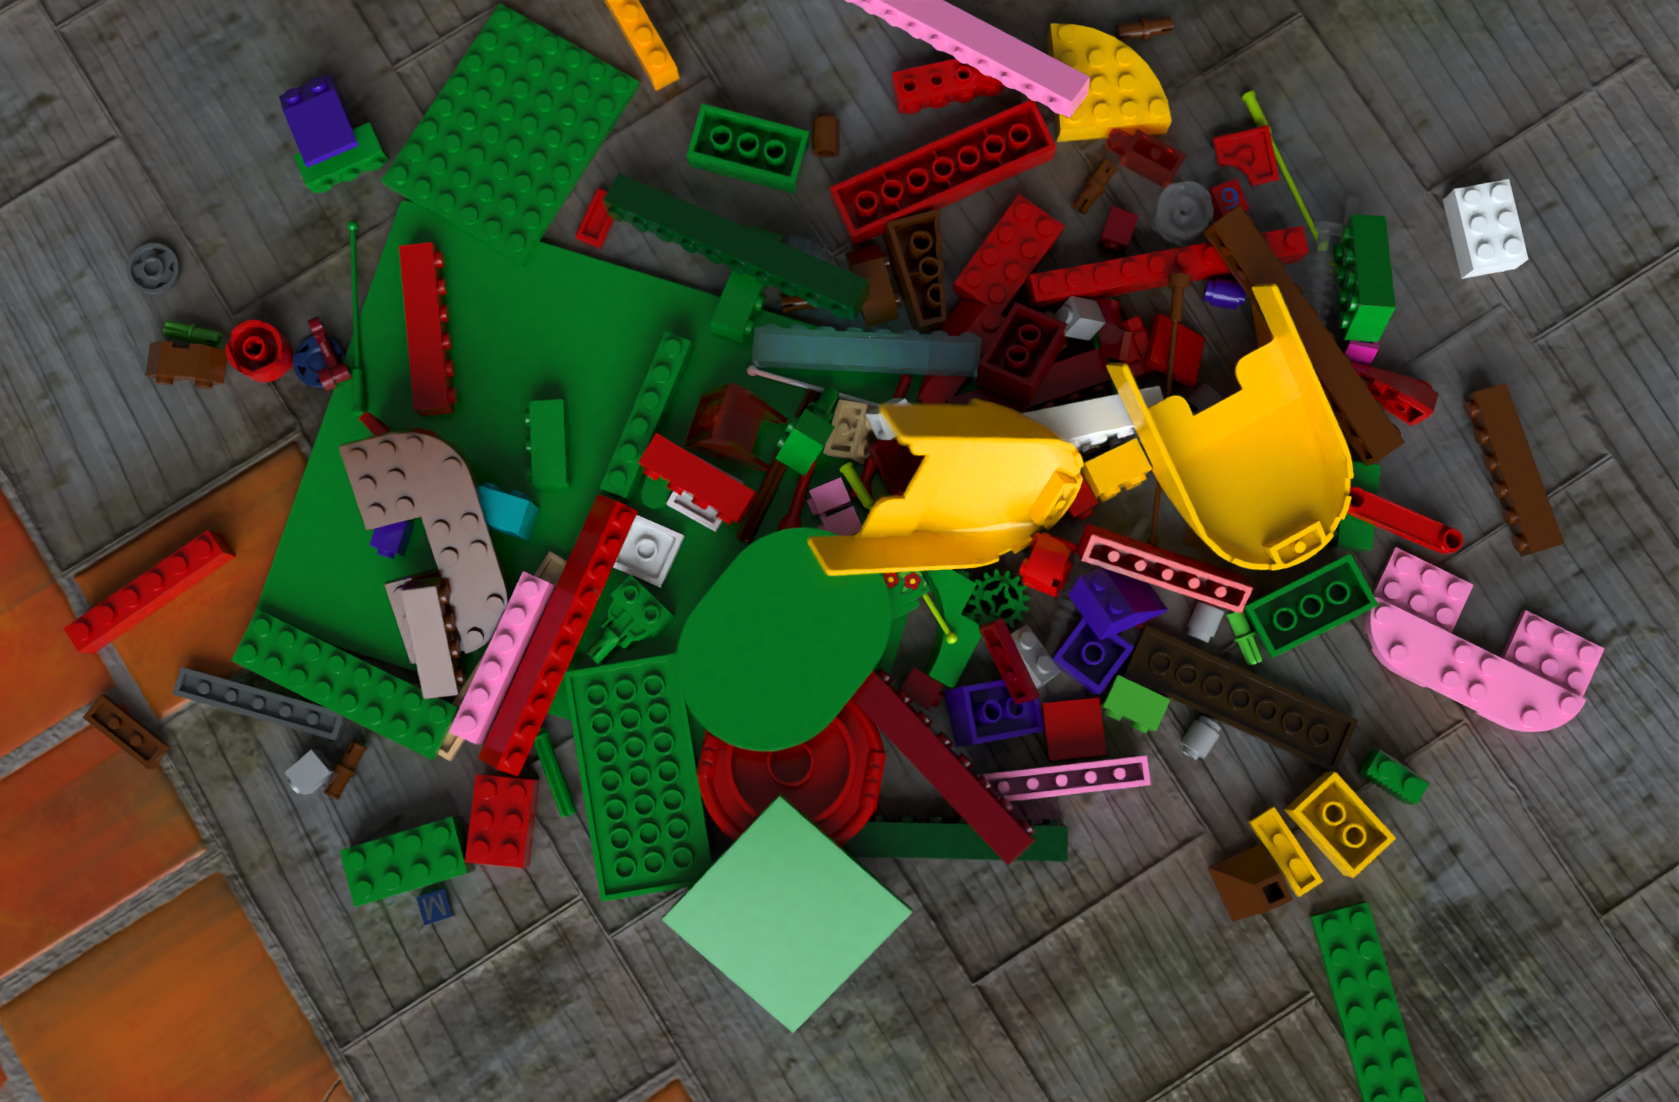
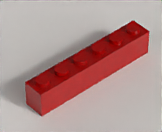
(427, 329)
(1164, 568)
(149, 592)

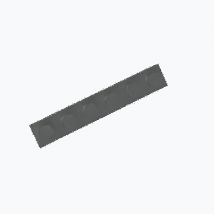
(258, 703)

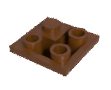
(1249, 883)

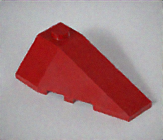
(965, 317)

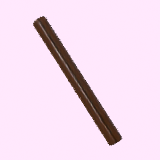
(769, 484)

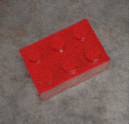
(502, 820)

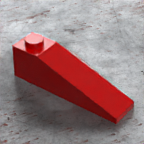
(1400, 395)

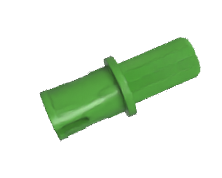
(193, 334)
(1244, 637)

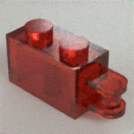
(1146, 156)

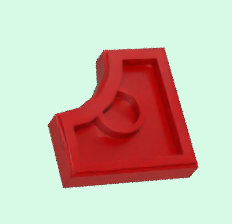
(1250, 153)

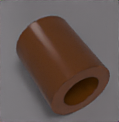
(825, 135)

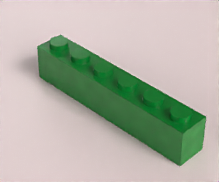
(647, 415)

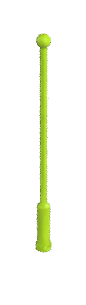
(1260, 120)
(868, 502)

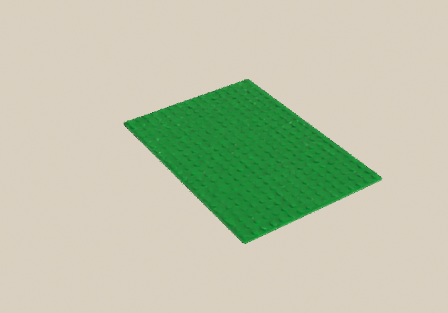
(518, 337)

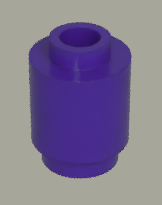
(1224, 293)

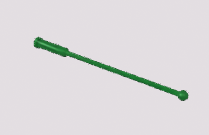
(357, 372)

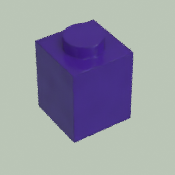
(392, 539)

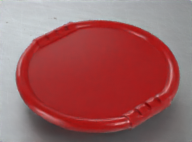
(828, 777)

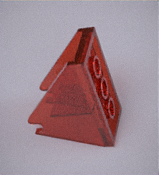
(729, 423)

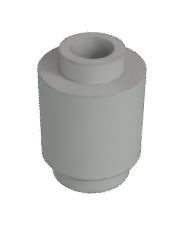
(1204, 621)
(1200, 738)

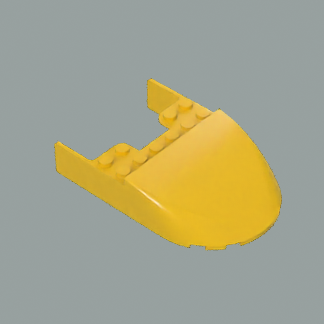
(1261, 468)
(977, 494)

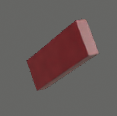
(1008, 661)

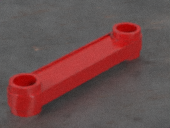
(1403, 522)

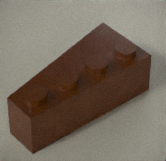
(918, 268)

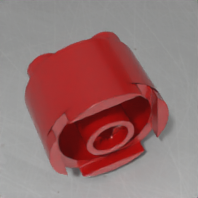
(264, 364)
(1048, 564)

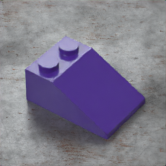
(319, 120)
(1114, 601)
(989, 714)

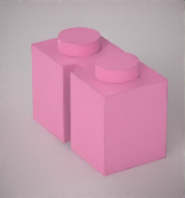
(829, 499)

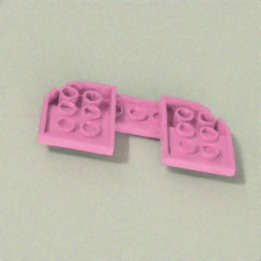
(1527, 689)

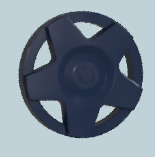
(313, 360)

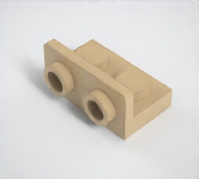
(851, 432)

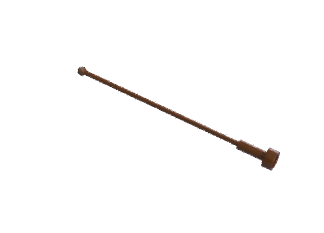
(1178, 283)

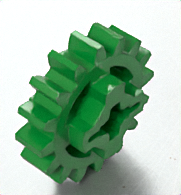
(1011, 604)

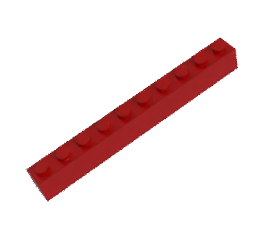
(1148, 270)
(557, 635)

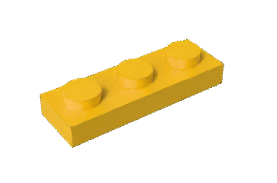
(1285, 851)

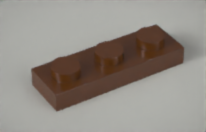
(127, 732)

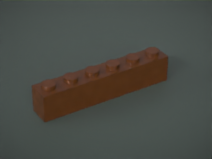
(1512, 470)

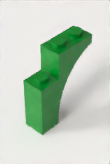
(951, 594)

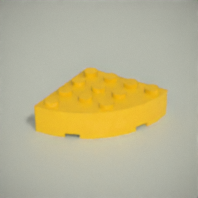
(1121, 86)

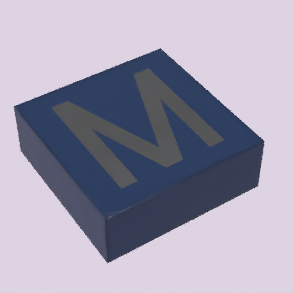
(435, 906)

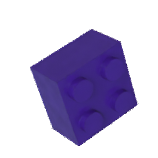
(1088, 658)

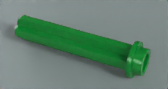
(553, 773)

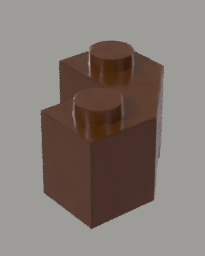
(882, 301)
(192, 363)

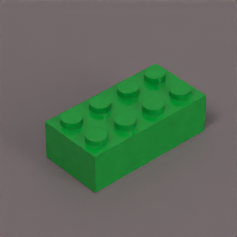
(748, 148)
(1364, 278)
(1310, 606)
(406, 860)

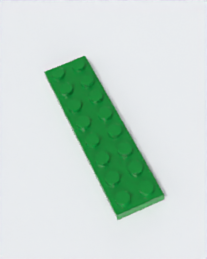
(345, 684)
(1366, 1005)

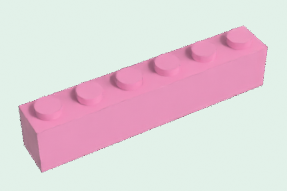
(502, 658)
(1070, 778)

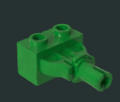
(808, 433)
(633, 615)

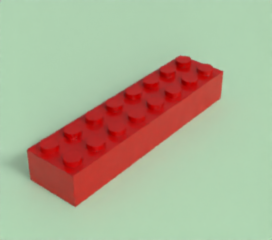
(943, 171)

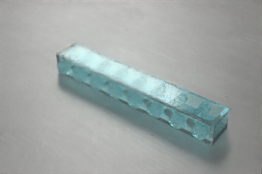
(867, 351)

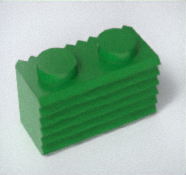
(1393, 777)

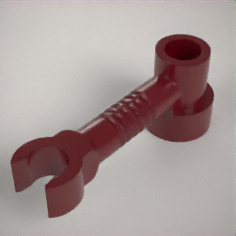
(334, 372)

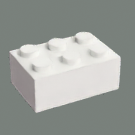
(1485, 228)

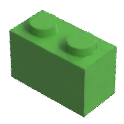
(1134, 704)

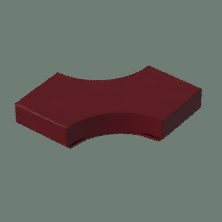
(1113, 335)

